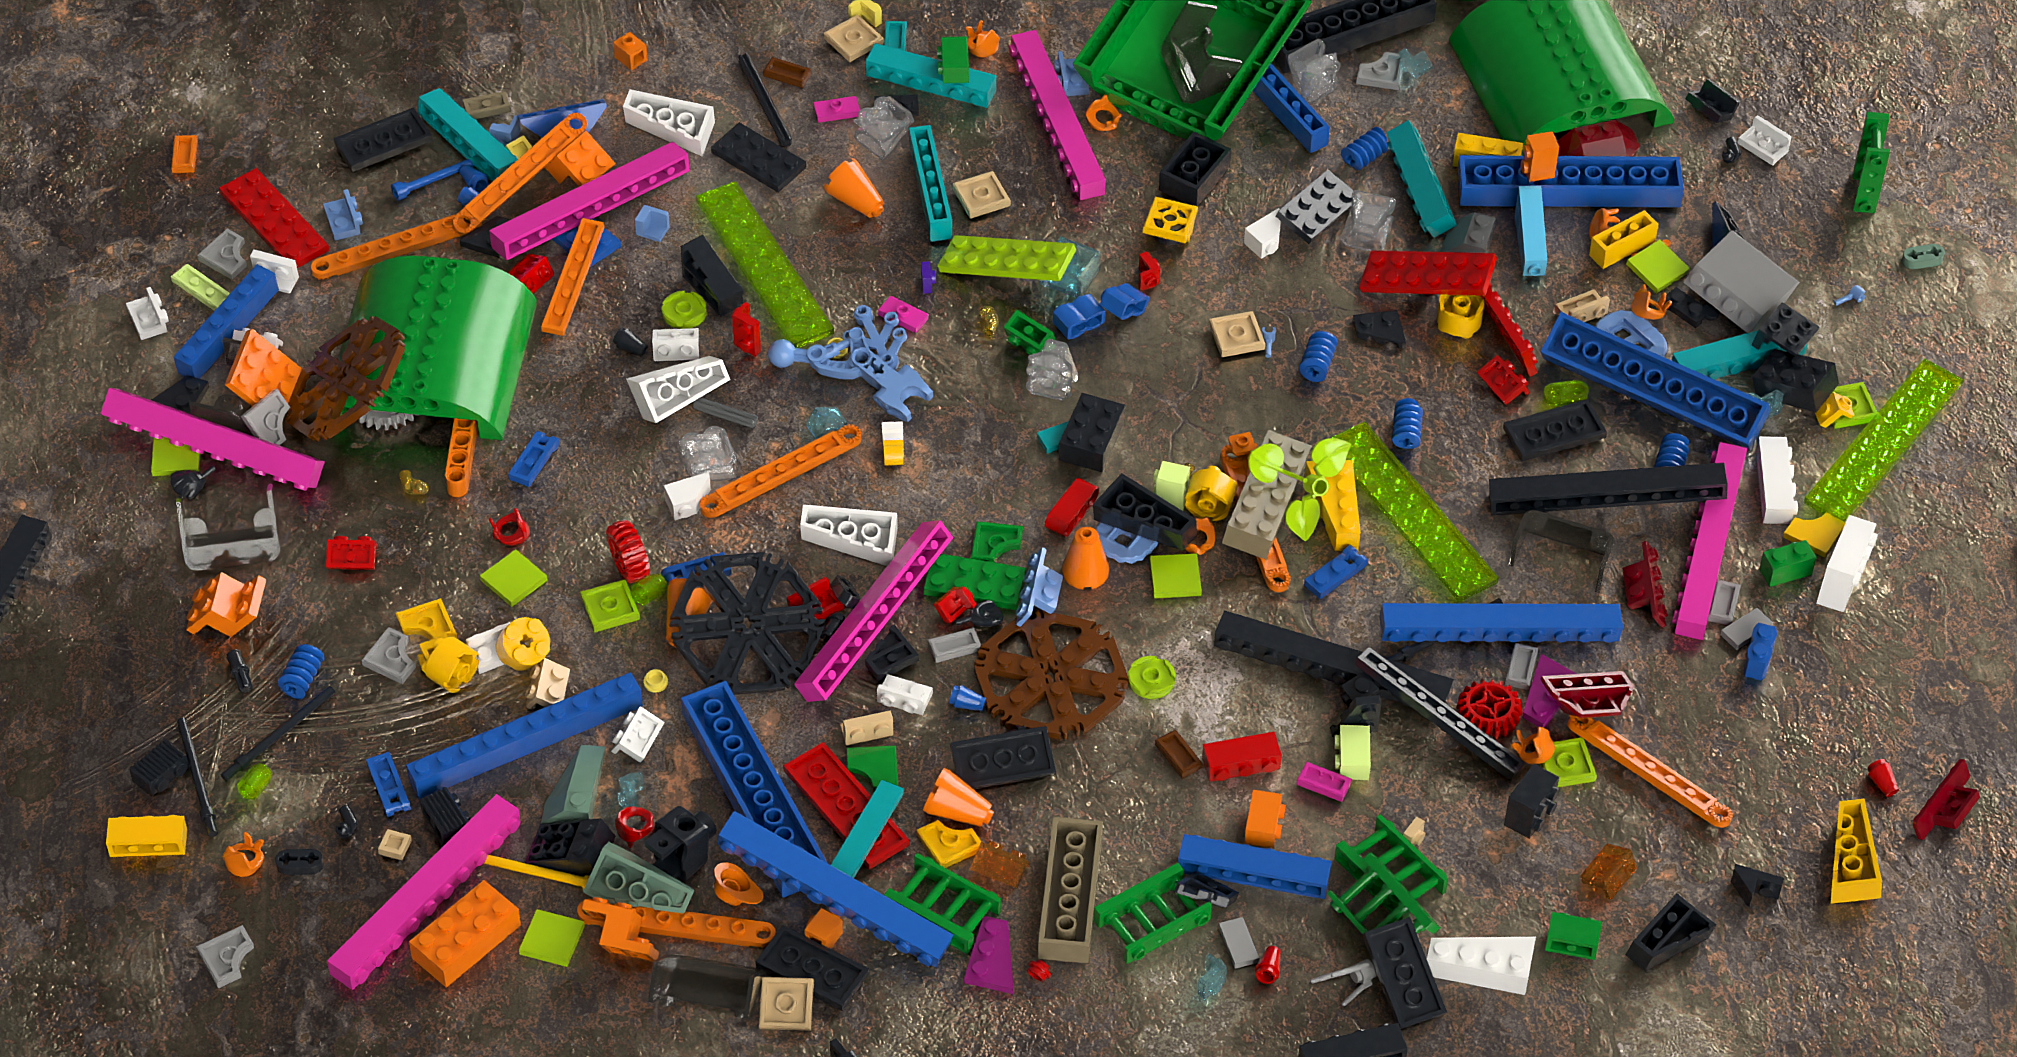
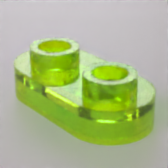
(1563, 392)

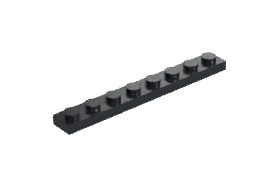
(1439, 713)

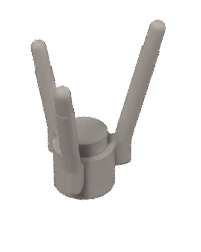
(1360, 973)

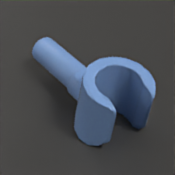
(1856, 293)
(1269, 338)

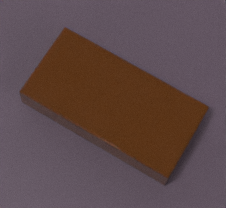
(787, 72)
(1178, 753)

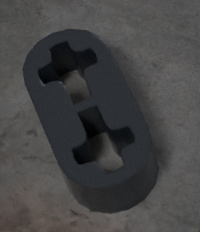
(845, 592)
(299, 861)

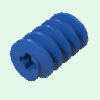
(1365, 148)
(1318, 356)
(1407, 424)
(1672, 450)
(300, 670)

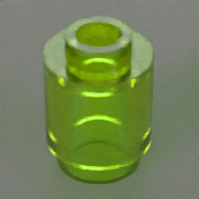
(648, 588)
(254, 781)

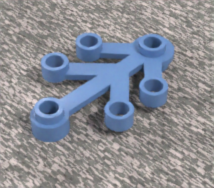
(878, 341)

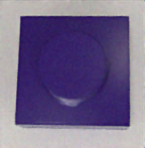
(928, 277)

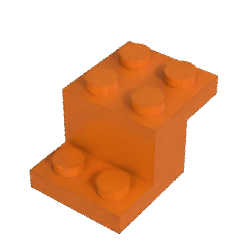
(581, 161)
(225, 604)
(620, 929)

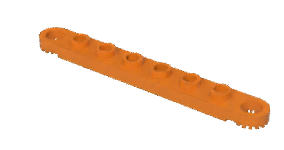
(519, 173)
(387, 247)
(780, 471)
(1275, 564)
(1651, 770)
(696, 926)

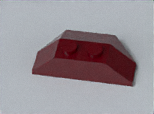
(1599, 139)
(1590, 693)

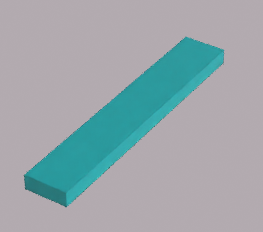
(868, 828)

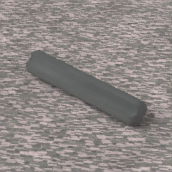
(725, 412)

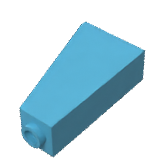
(1531, 230)

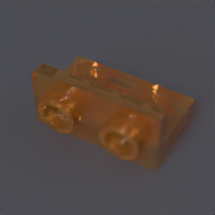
(999, 864)
(1610, 869)

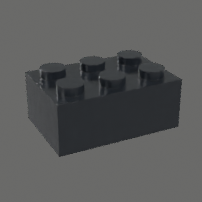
(1194, 169)
(1801, 378)
(1092, 432)

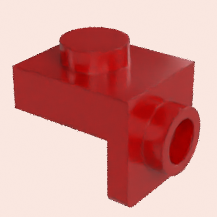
(1149, 271)
(954, 603)

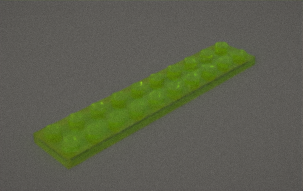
(765, 265)
(1884, 441)
(1416, 515)

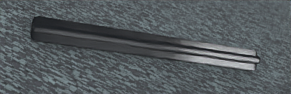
(765, 100)

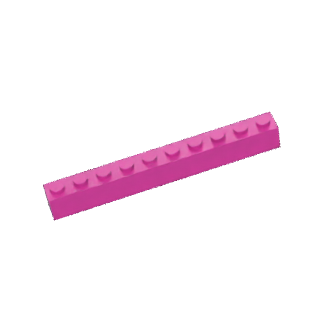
(1057, 115)
(589, 200)
(212, 438)
(1708, 548)
(873, 611)
(424, 892)

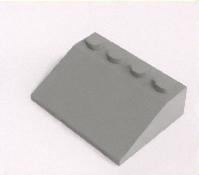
(1741, 282)

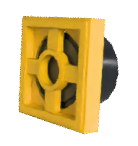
(1170, 221)

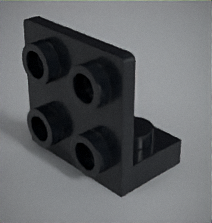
(1786, 329)

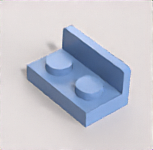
(1069, 78)
(342, 217)

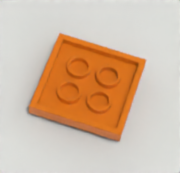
(260, 369)

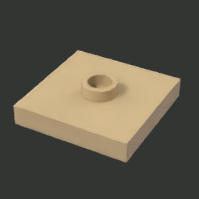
(853, 38)
(981, 194)
(1237, 334)
(786, 1003)

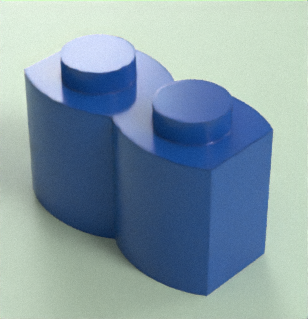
(1124, 301)
(1078, 316)
(1760, 651)

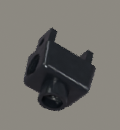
(678, 833)

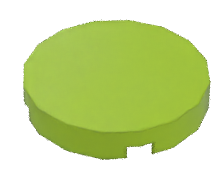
(684, 310)
(1151, 677)

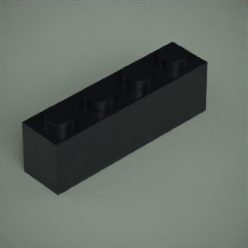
(1376, 1042)

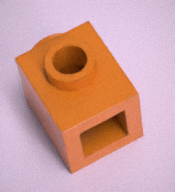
(630, 51)
(824, 928)

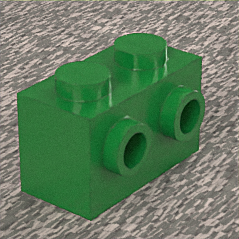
(954, 59)
(1027, 333)
(1787, 563)
(1573, 935)

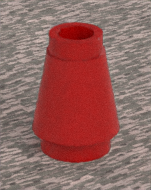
(1883, 777)
(1269, 965)

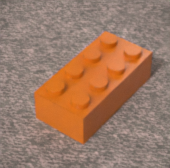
(465, 933)

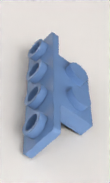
(1040, 588)

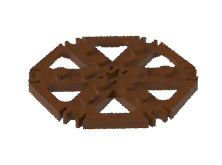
(345, 378)
(1067, 673)

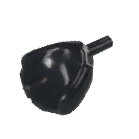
(189, 482)
(983, 615)

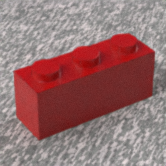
(1241, 756)

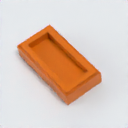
(184, 154)

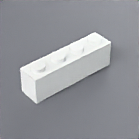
(1775, 480)

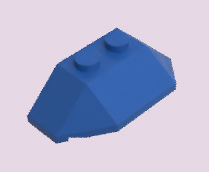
(545, 120)

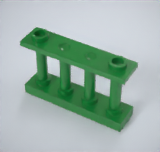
(1871, 162)
(1355, 865)
(1389, 888)
(1150, 891)
(962, 935)

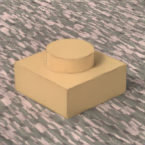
(1414, 832)
(394, 844)

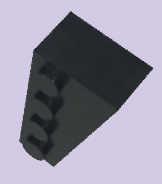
(1144, 513)

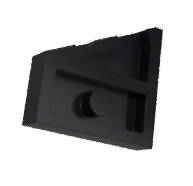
(480, 240)
(1380, 327)
(183, 393)
(891, 655)
(1361, 712)
(1206, 889)

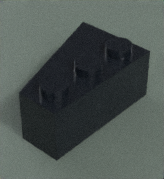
(710, 276)
(1670, 933)

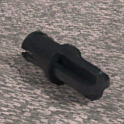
(239, 670)

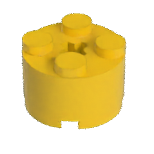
(1460, 314)
(1210, 493)
(520, 656)
(451, 663)

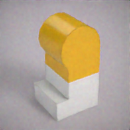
(892, 443)

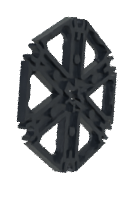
(754, 607)

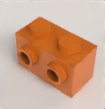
(1540, 156)
(1263, 819)

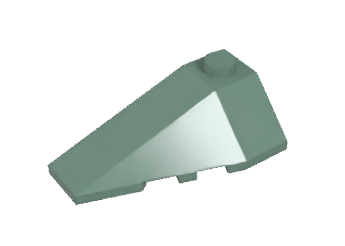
(577, 788)
(633, 881)

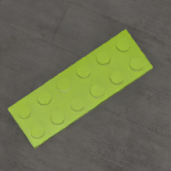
(1007, 258)

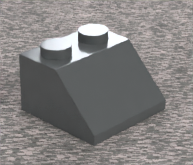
(1470, 234)

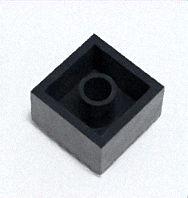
(1532, 801)

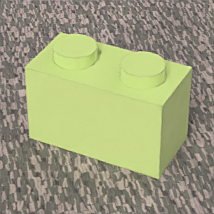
(1172, 483)
(1353, 751)

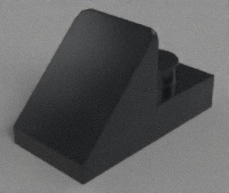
(1751, 881)

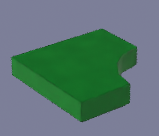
(994, 540)
(874, 764)

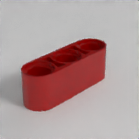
(1072, 507)

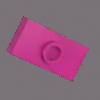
(836, 109)
(908, 316)
(1324, 781)

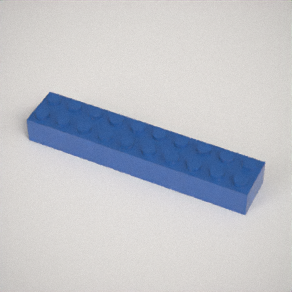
(1577, 181)
(1655, 381)
(745, 768)

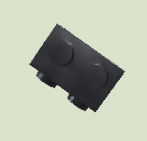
(1713, 102)

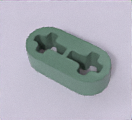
(1923, 256)

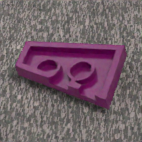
(1540, 705)
(991, 957)

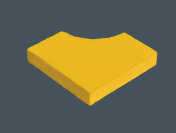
(1819, 533)
(426, 620)
(948, 845)

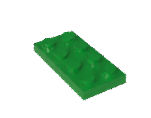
(982, 578)

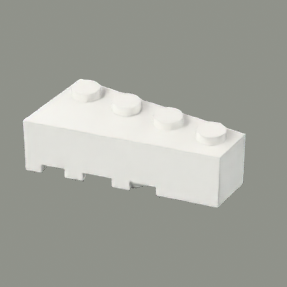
(671, 119)
(676, 386)
(851, 531)
(1847, 563)
(1483, 961)

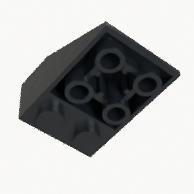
(570, 845)

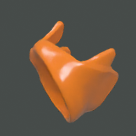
(986, 42)
(1102, 104)
(1600, 221)
(1641, 302)
(1207, 527)
(1542, 742)
(237, 862)

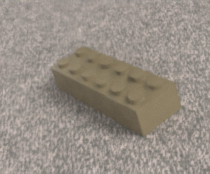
(1264, 504)
(1070, 890)

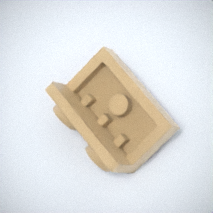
(1584, 306)
(547, 684)
(867, 727)

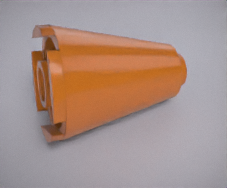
(855, 189)
(1085, 560)
(697, 604)
(957, 801)

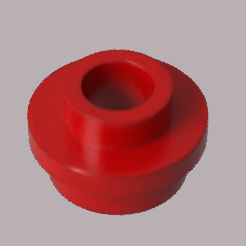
(1038, 970)

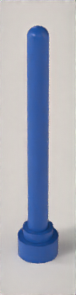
(402, 189)

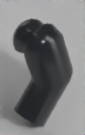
(1733, 151)
(349, 824)

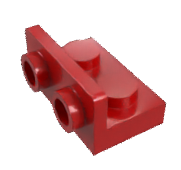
(532, 271)
(1502, 379)
(351, 553)

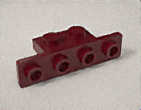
(1644, 586)
(1948, 803)

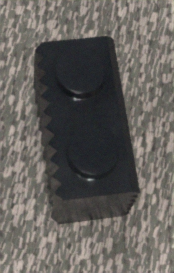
(159, 767)
(444, 813)

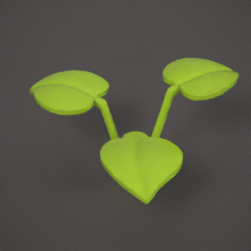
(1329, 459)

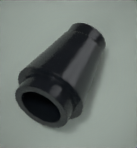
(629, 342)

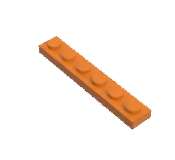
(572, 277)

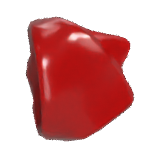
(519, 536)
(629, 834)

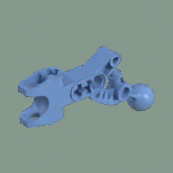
(891, 385)

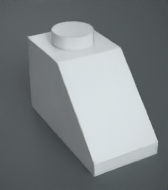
(1263, 235)
(685, 495)

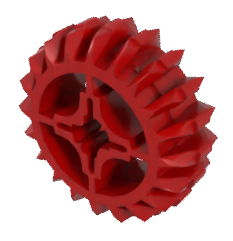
(627, 551)
(1491, 704)

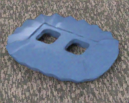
(1638, 328)
(1134, 551)

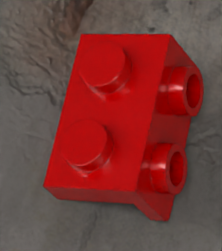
(746, 330)
(824, 594)

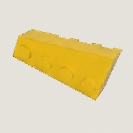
(1339, 507)
(1855, 860)

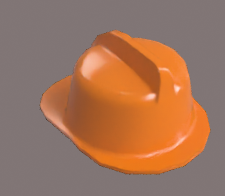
(735, 886)

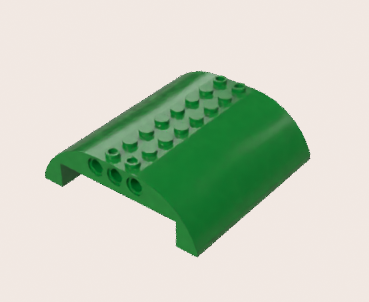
(1128, 65)
(1554, 66)
(461, 335)

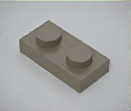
(487, 105)

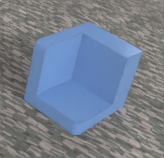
(506, 133)
(652, 223)

